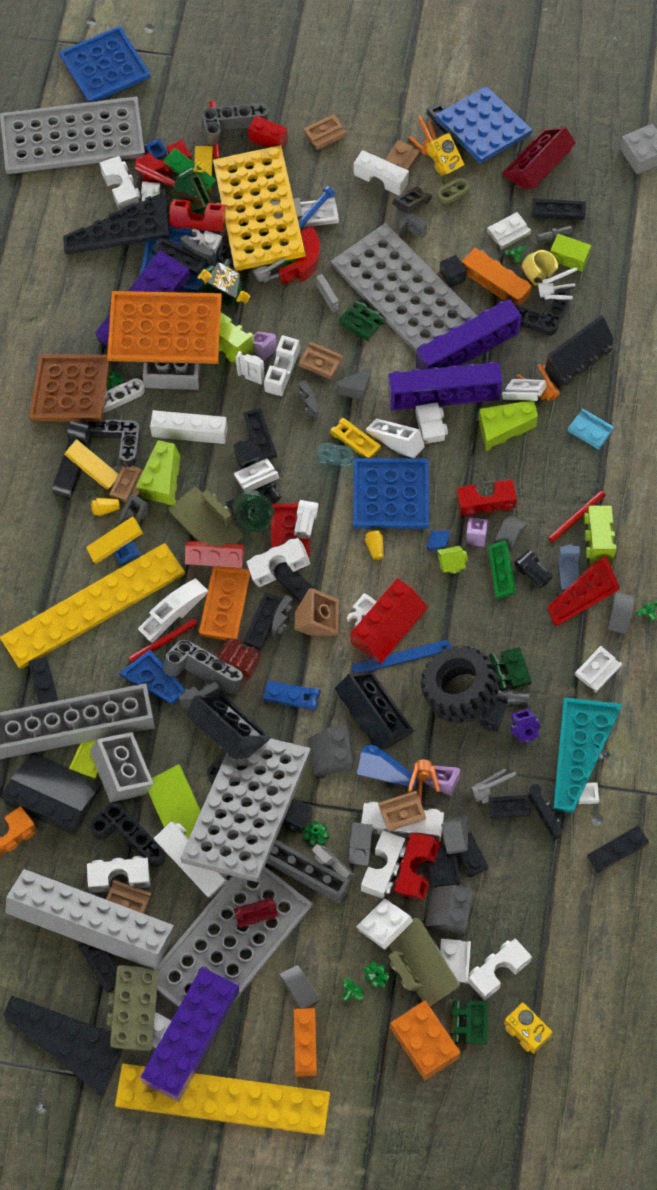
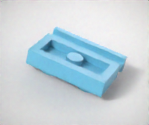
(590, 429)

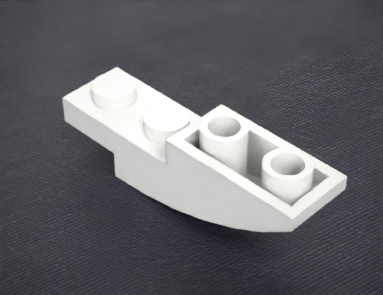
(172, 607)

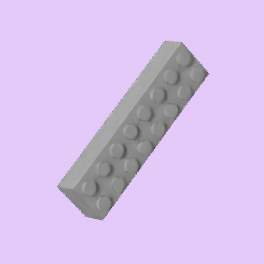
(75, 721)
(89, 919)

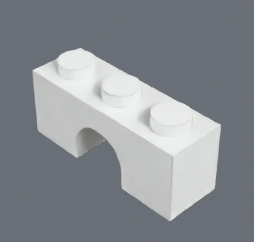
(115, 172)
(393, 176)
(280, 372)
(263, 565)
(101, 873)
(378, 881)
(511, 956)

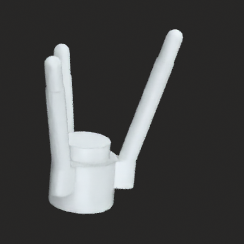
(547, 288)

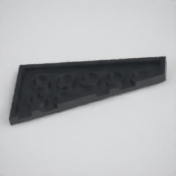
(127, 226)
(71, 1042)

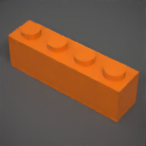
(496, 278)

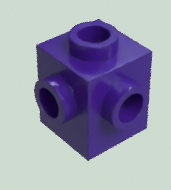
(525, 725)

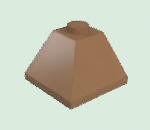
(317, 614)

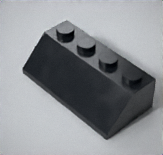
(579, 352)
(373, 709)
(227, 725)

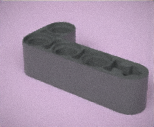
(229, 117)
(203, 664)

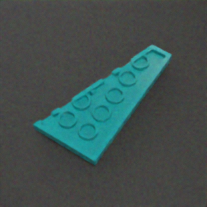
(582, 738)

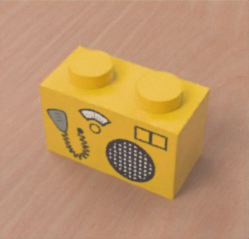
(444, 154)
(527, 1028)

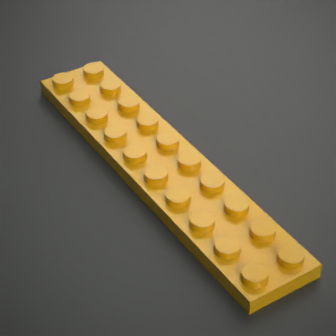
(92, 605)
(230, 1101)

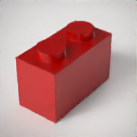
(267, 133)

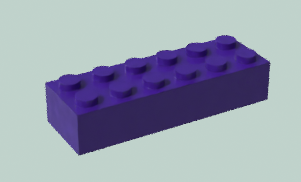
(161, 275)
(471, 338)
(444, 386)
(190, 1034)

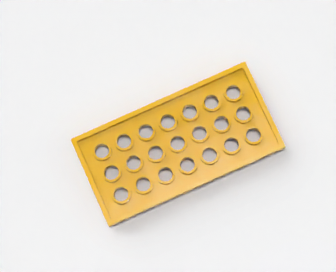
(251, 215)

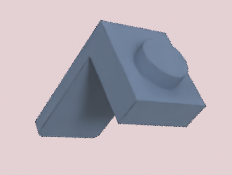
(568, 565)

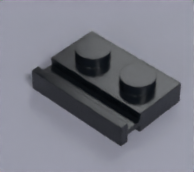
(444, 869)

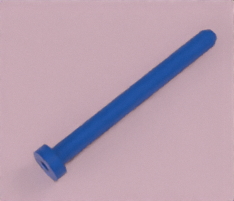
(328, 193)

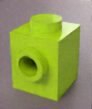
(452, 559)

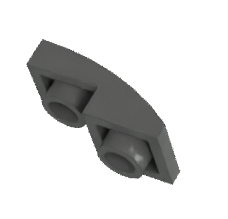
(201, 249)
(308, 397)
(620, 613)
(280, 620)
(187, 695)
(299, 987)

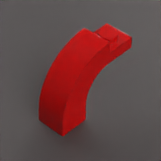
(304, 266)

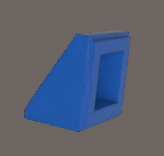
(156, 148)
(438, 540)
(127, 553)

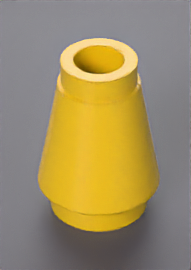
(103, 506)
(374, 542)

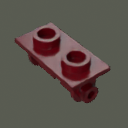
(255, 912)

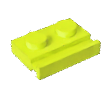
(83, 761)

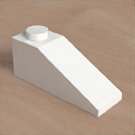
(398, 437)

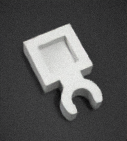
(208, 238)
(361, 608)

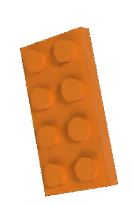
(225, 603)

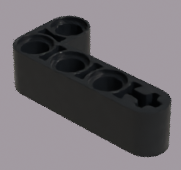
(68, 471)
(132, 837)

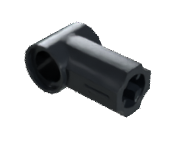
(530, 565)

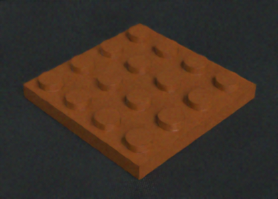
(70, 388)

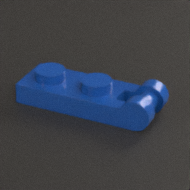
(291, 695)

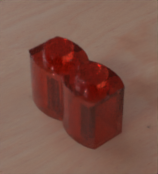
(240, 657)

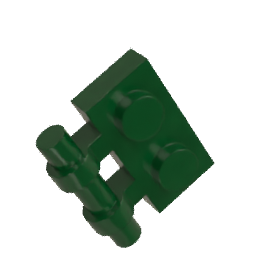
(360, 324)
(515, 666)
(477, 1022)

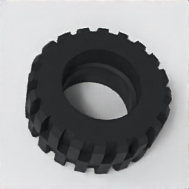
(450, 665)

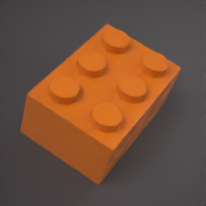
(425, 1040)

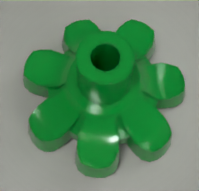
(516, 253)
(114, 379)
(648, 610)
(316, 834)
(376, 974)
(351, 990)

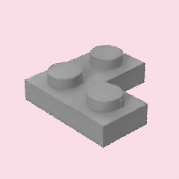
(326, 857)

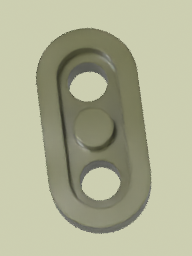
(452, 191)

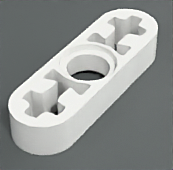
(127, 398)

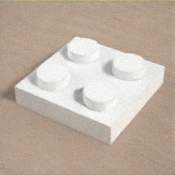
(384, 923)

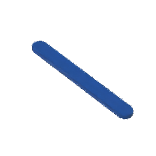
(402, 657)

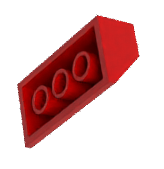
(388, 621)

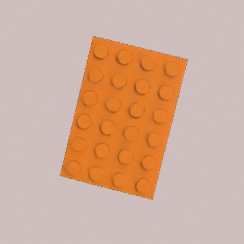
(164, 327)

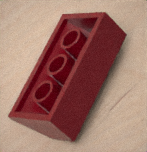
(540, 157)

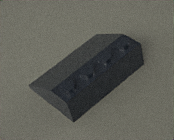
(51, 793)

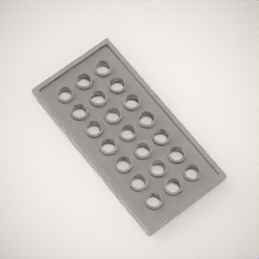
(61, 114)
(419, 269)
(259, 798)
(228, 929)

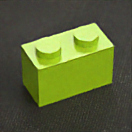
(570, 252)

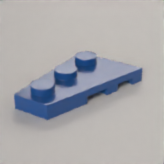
(149, 671)

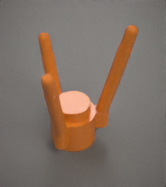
(424, 149)
(551, 390)
(423, 771)

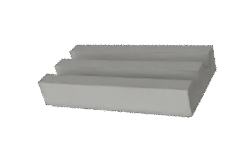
(327, 293)

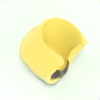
(539, 266)

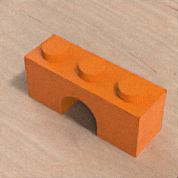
(20, 829)
(305, 1042)

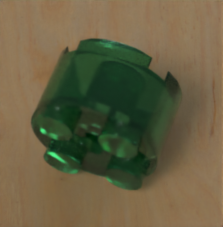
(262, 513)

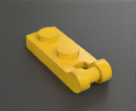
(355, 439)

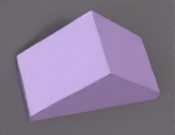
(264, 344)
(476, 532)
(447, 779)

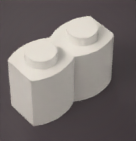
(430, 423)

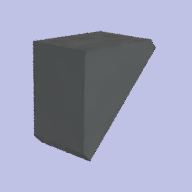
(355, 385)
(510, 531)
(455, 834)

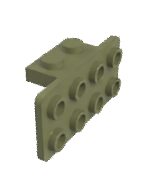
(206, 518)
(422, 964)
(132, 1008)

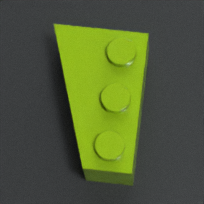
(234, 339)
(506, 421)
(160, 474)
(599, 533)

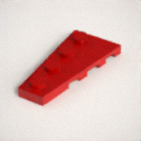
(586, 591)

